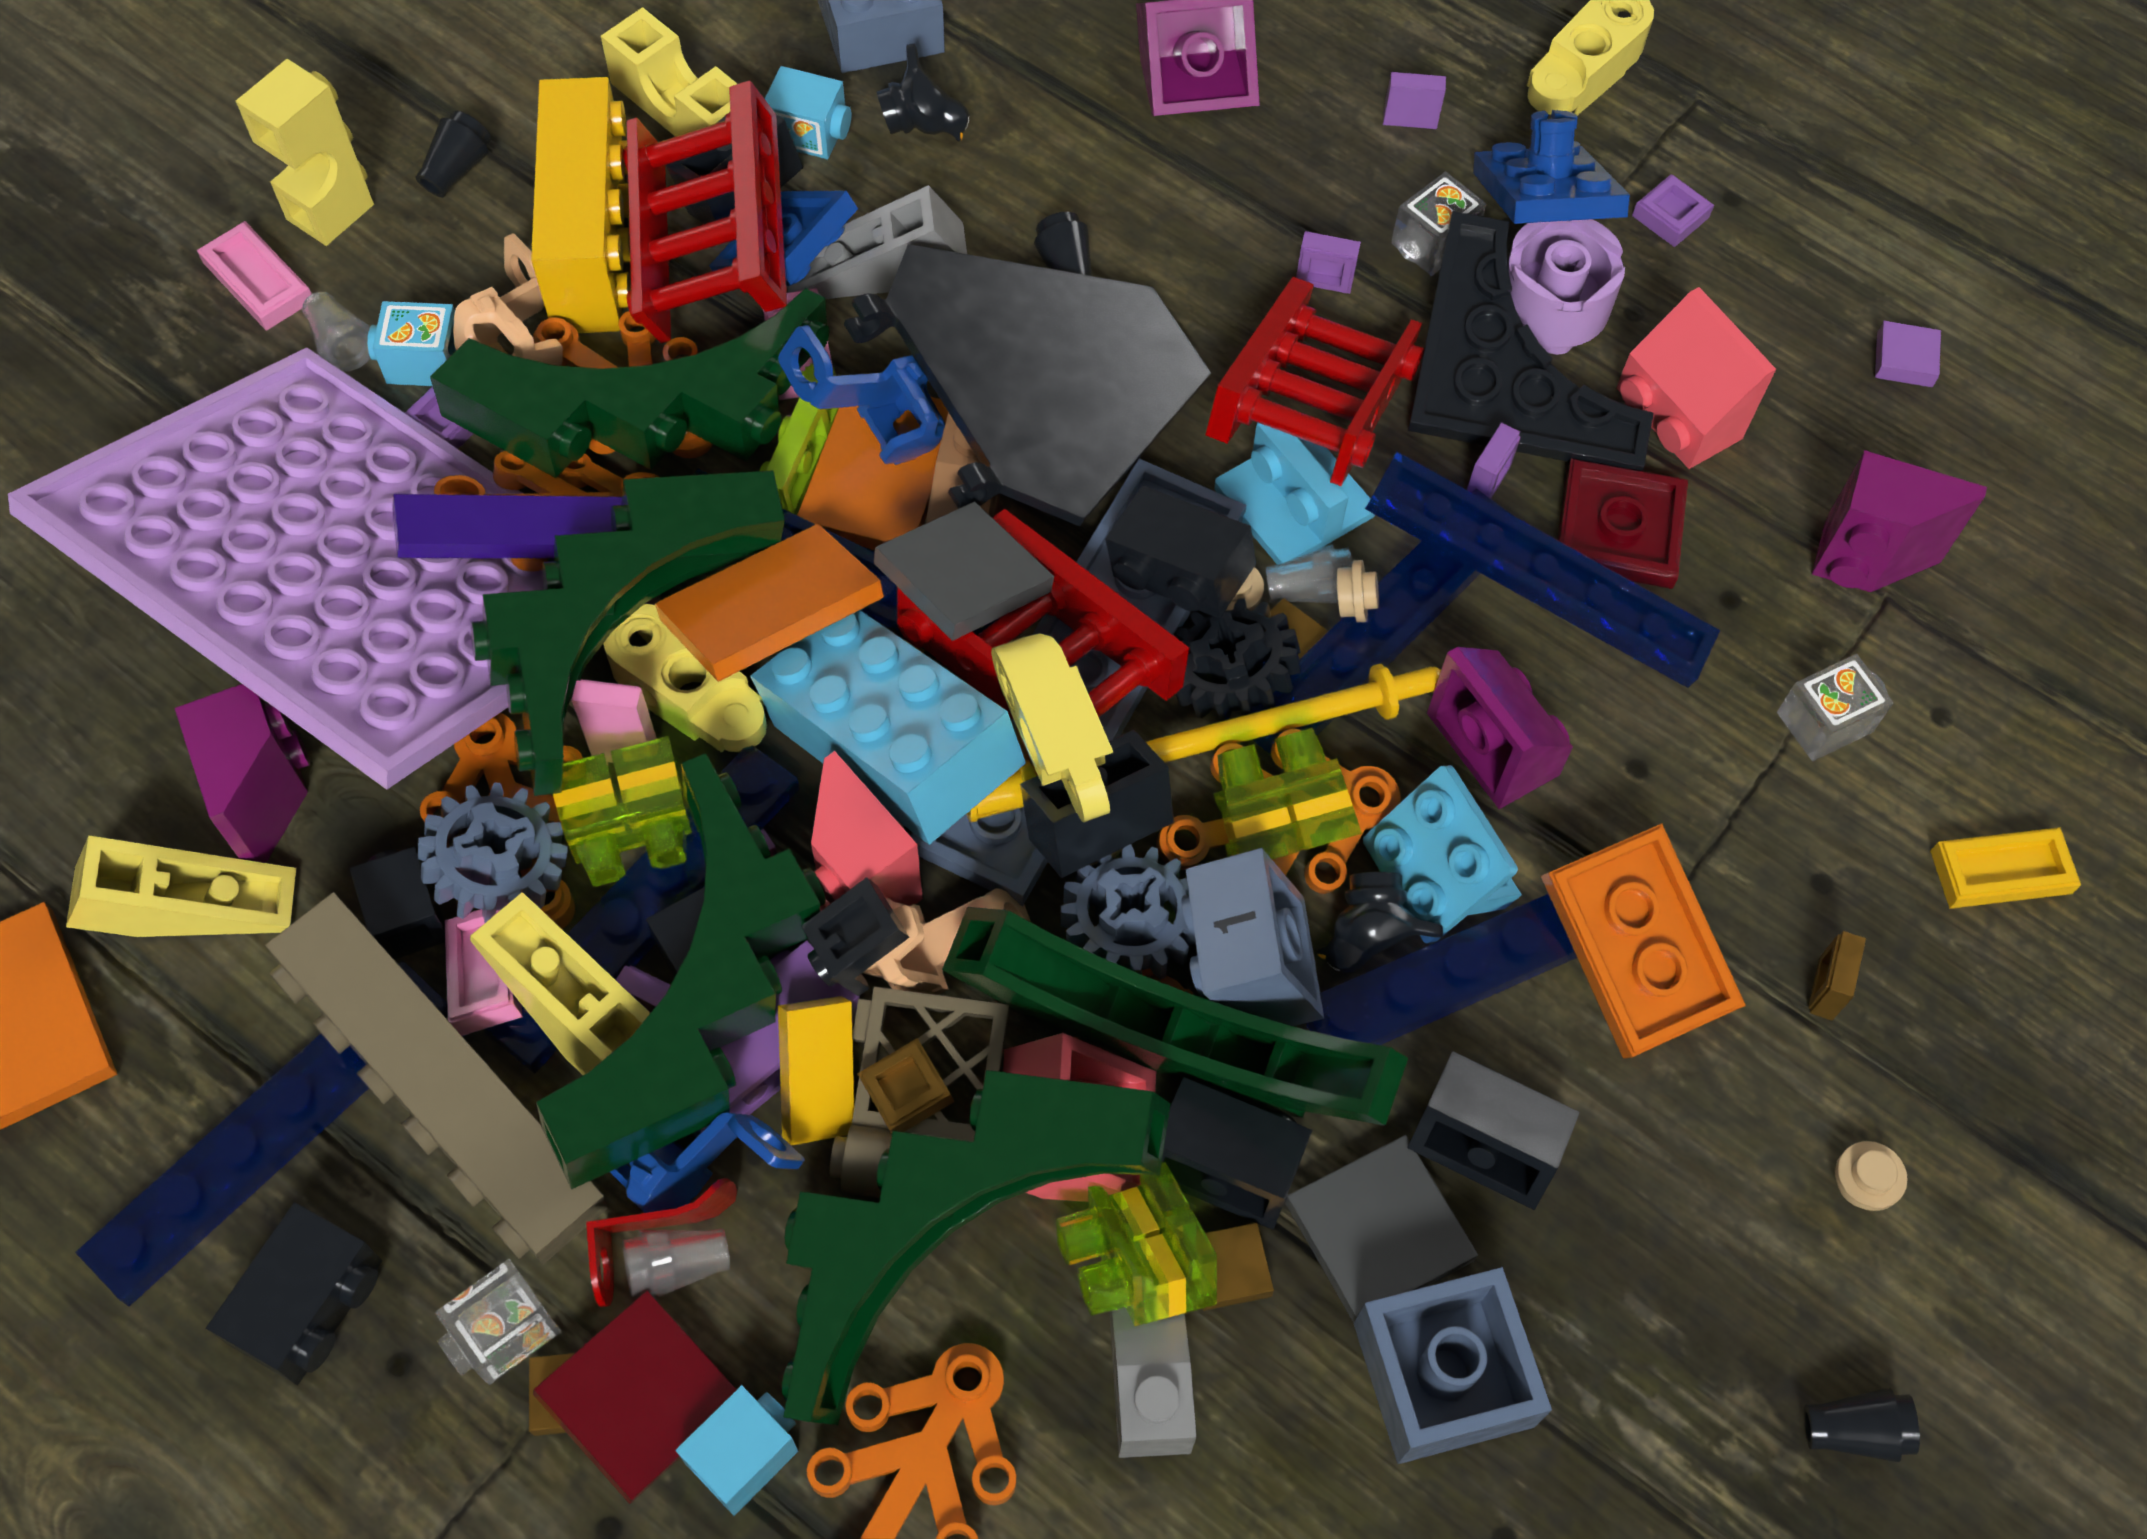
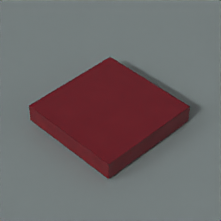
(1625, 520)
(634, 1395)

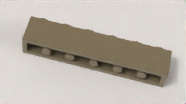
(434, 1076)

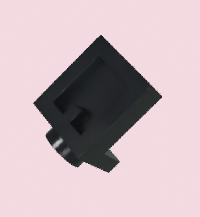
(853, 936)

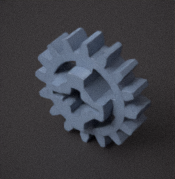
(487, 859)
(1137, 891)

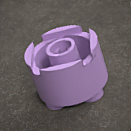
(1565, 280)

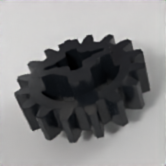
(1264, 657)

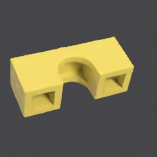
(651, 71)
(299, 123)

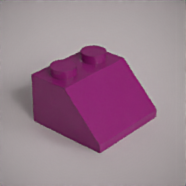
(1198, 55)
(1892, 522)
(1497, 724)
(245, 767)

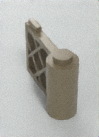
(858, 1155)

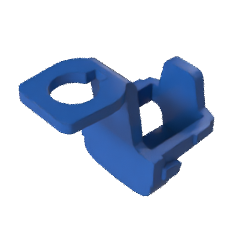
(879, 396)
(676, 1175)

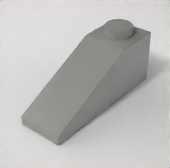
(874, 245)
(1152, 1386)

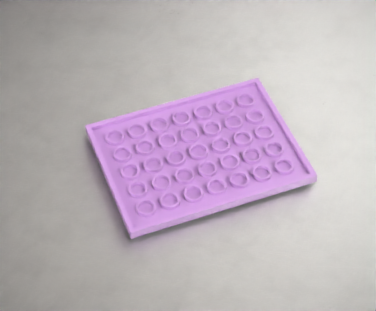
(274, 554)

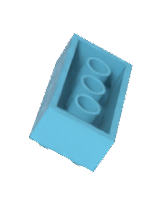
(894, 718)

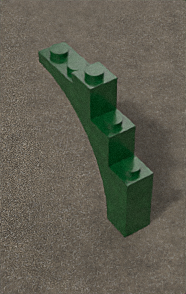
(640, 411)
(597, 580)
(1170, 1028)
(672, 1068)
(930, 1186)

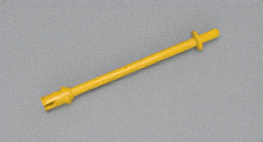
(1381, 692)

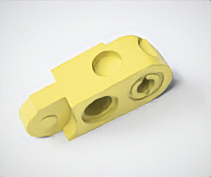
(1590, 55)
(718, 712)
(1055, 719)

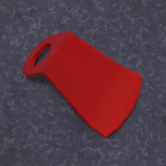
(707, 1206)

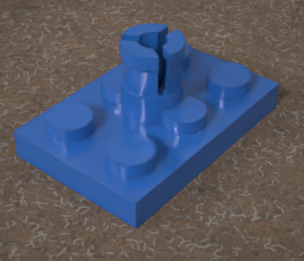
(1551, 178)

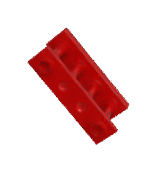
(752, 223)
(1277, 345)
(1080, 600)

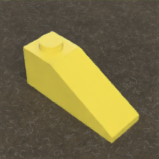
(176, 892)
(558, 983)

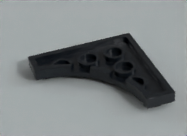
(1492, 370)

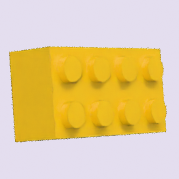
(581, 204)

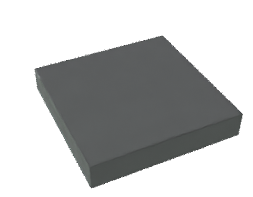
(963, 570)
(1380, 1227)

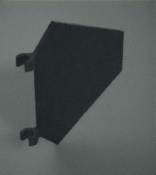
(1041, 371)

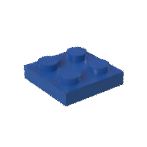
(809, 224)

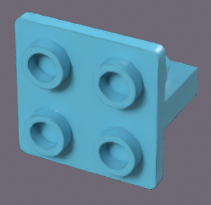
(1291, 495)
(1444, 852)

